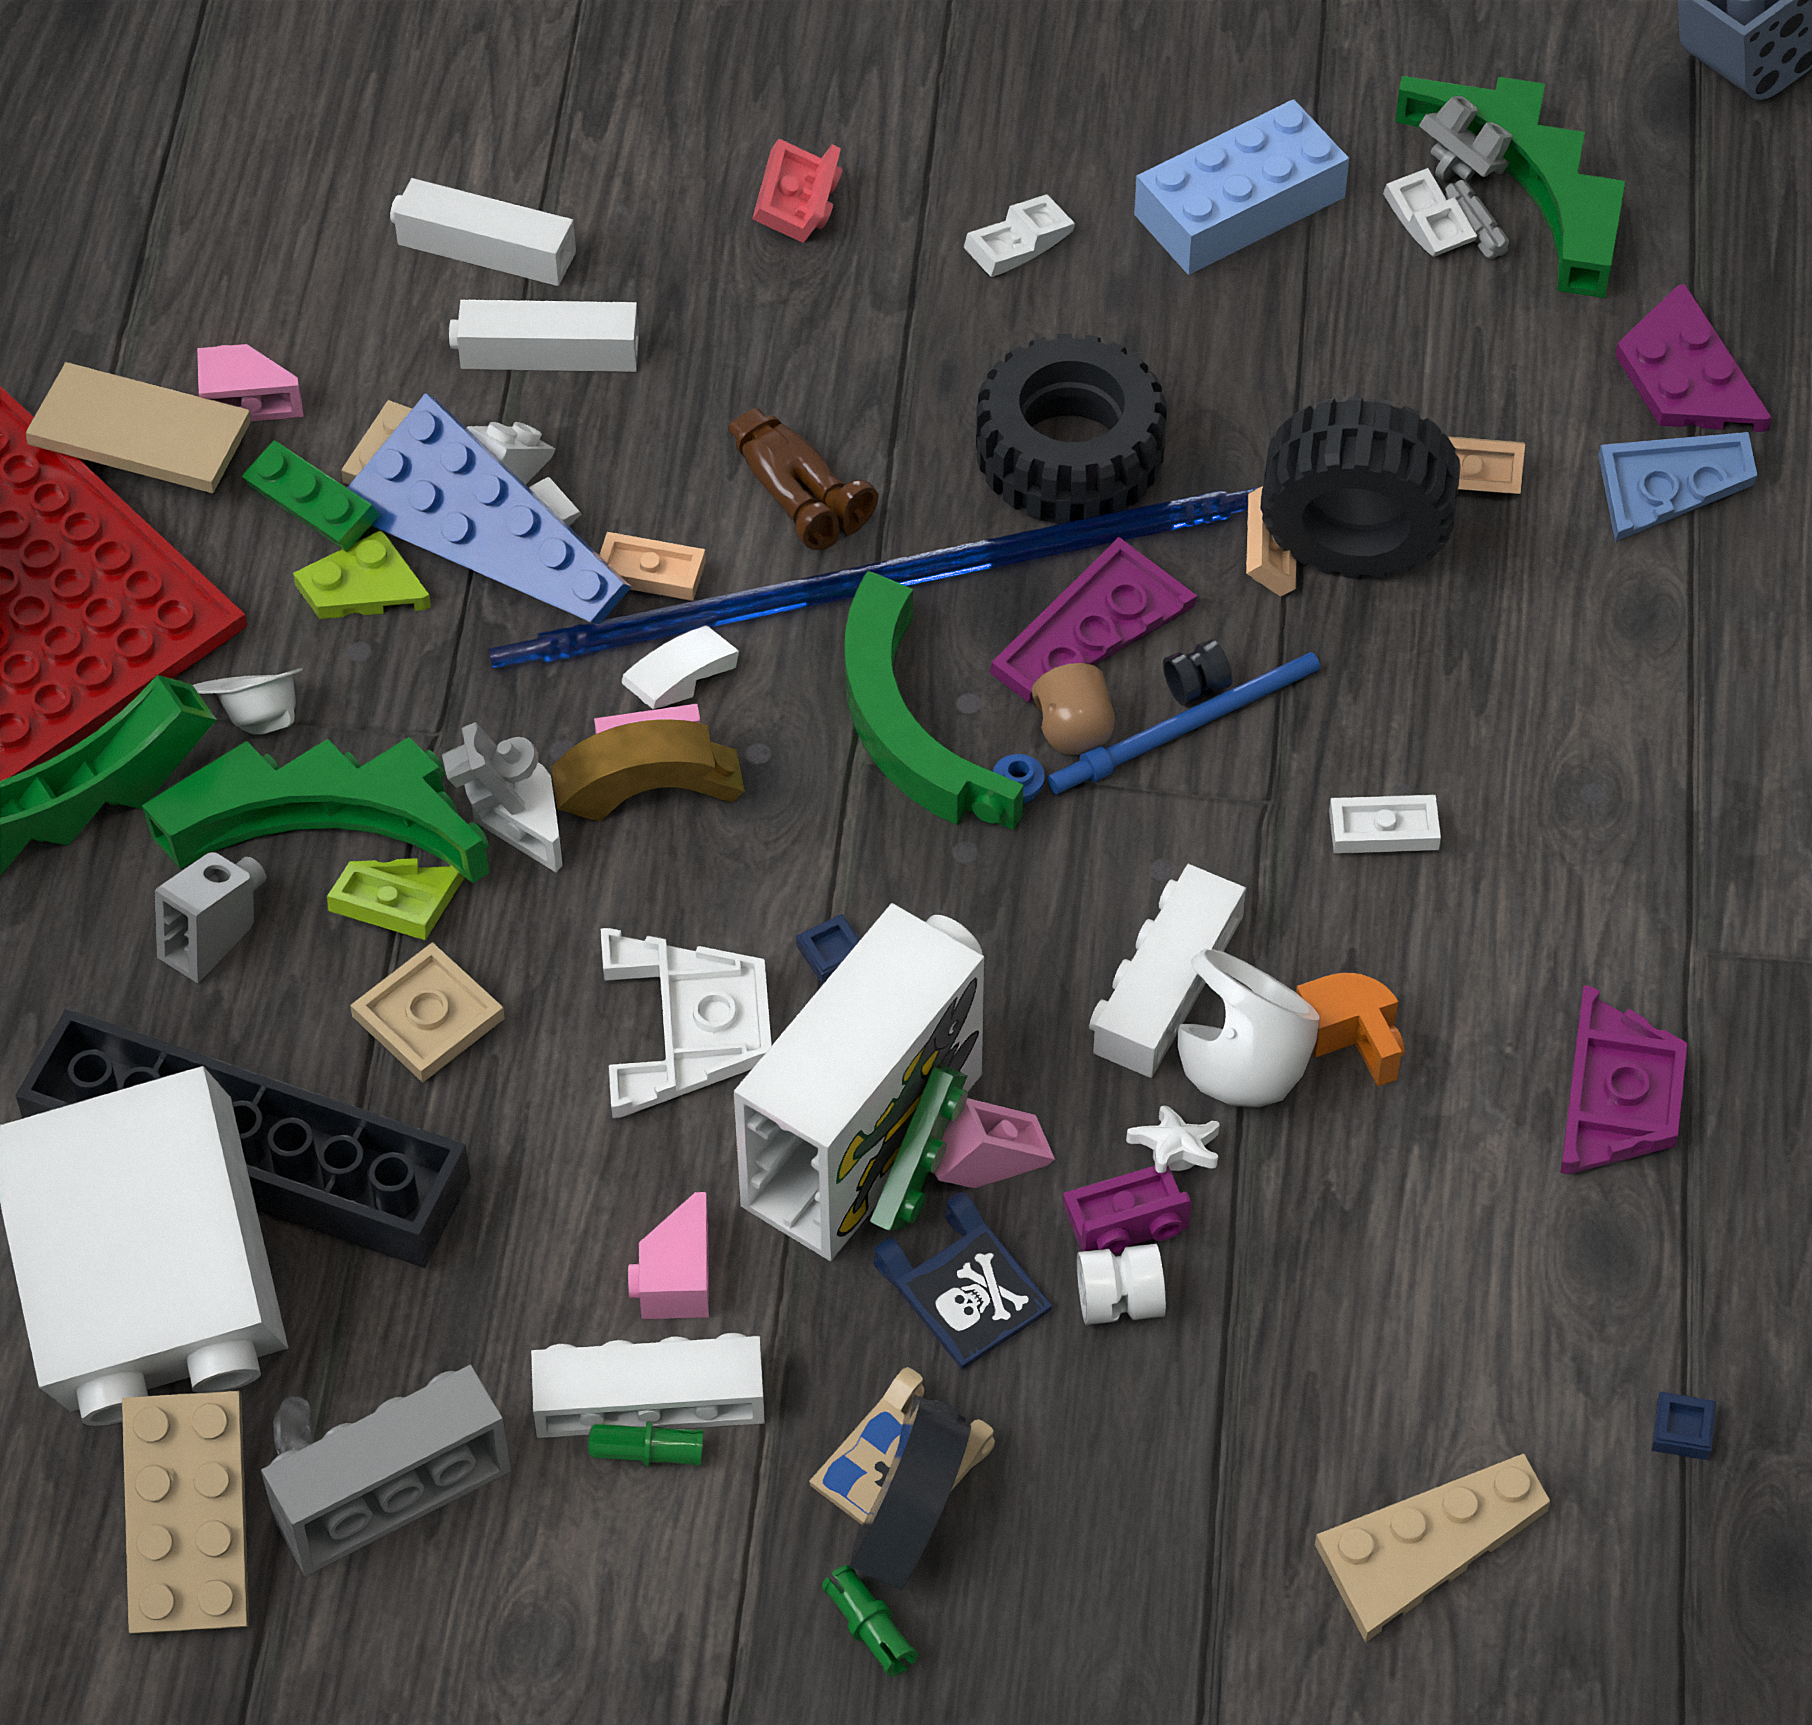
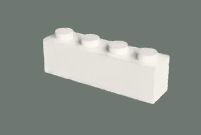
(1160, 982)
(663, 1382)

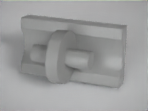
(1459, 148)
(490, 769)

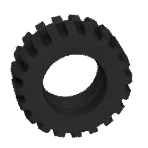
(1074, 380)
(1360, 487)

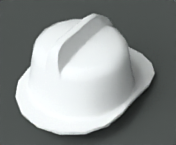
(256, 702)

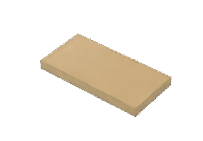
(138, 427)

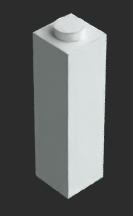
(484, 231)
(546, 335)

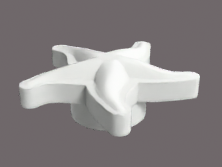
(1176, 1142)

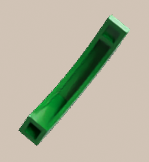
(890, 732)

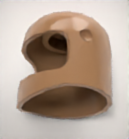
(1074, 708)

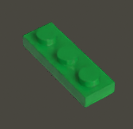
(310, 495)
(921, 1149)

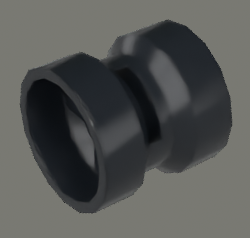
(1197, 672)

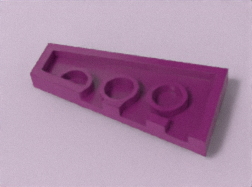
(1094, 617)

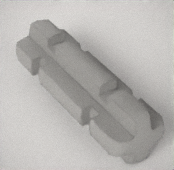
(1492, 238)

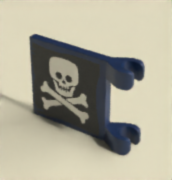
(968, 1292)

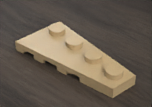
(1411, 1547)

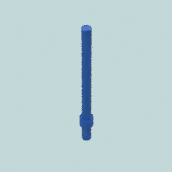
(1101, 762)

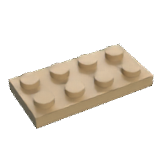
(185, 1512)

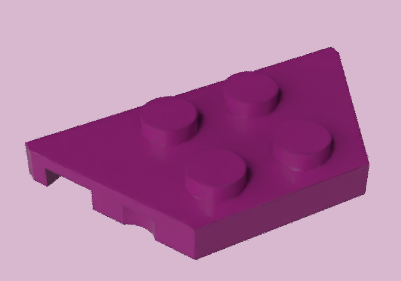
(1687, 369)
(1621, 1087)

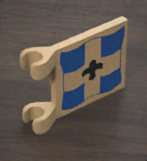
(863, 1460)

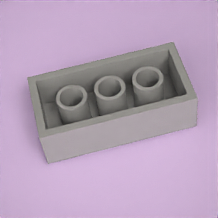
(386, 1469)

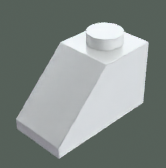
(532, 829)

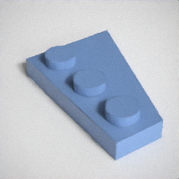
(1671, 477)

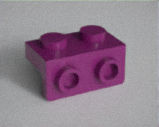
(1127, 1210)

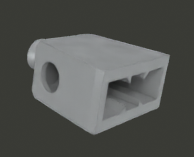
(205, 912)

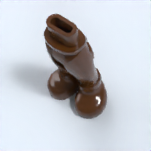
(781, 460)

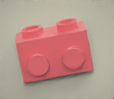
(797, 190)

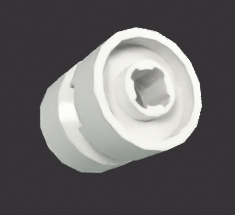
(1121, 1284)

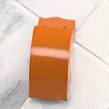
(1358, 1013)

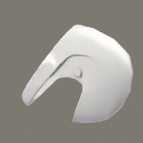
(1263, 1036)

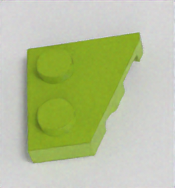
(360, 580)
(395, 894)

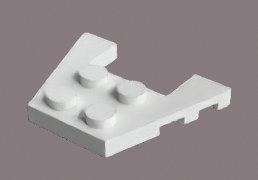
(711, 1018)

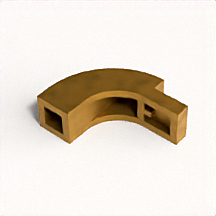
(642, 757)

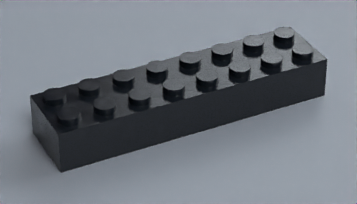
(302, 1151)

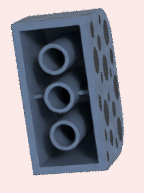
(1750, 42)

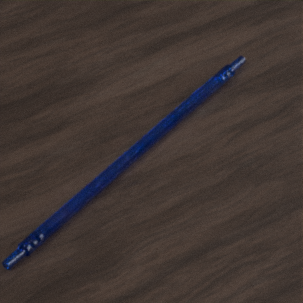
(843, 584)

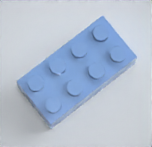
(1241, 186)

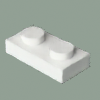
(1384, 824)

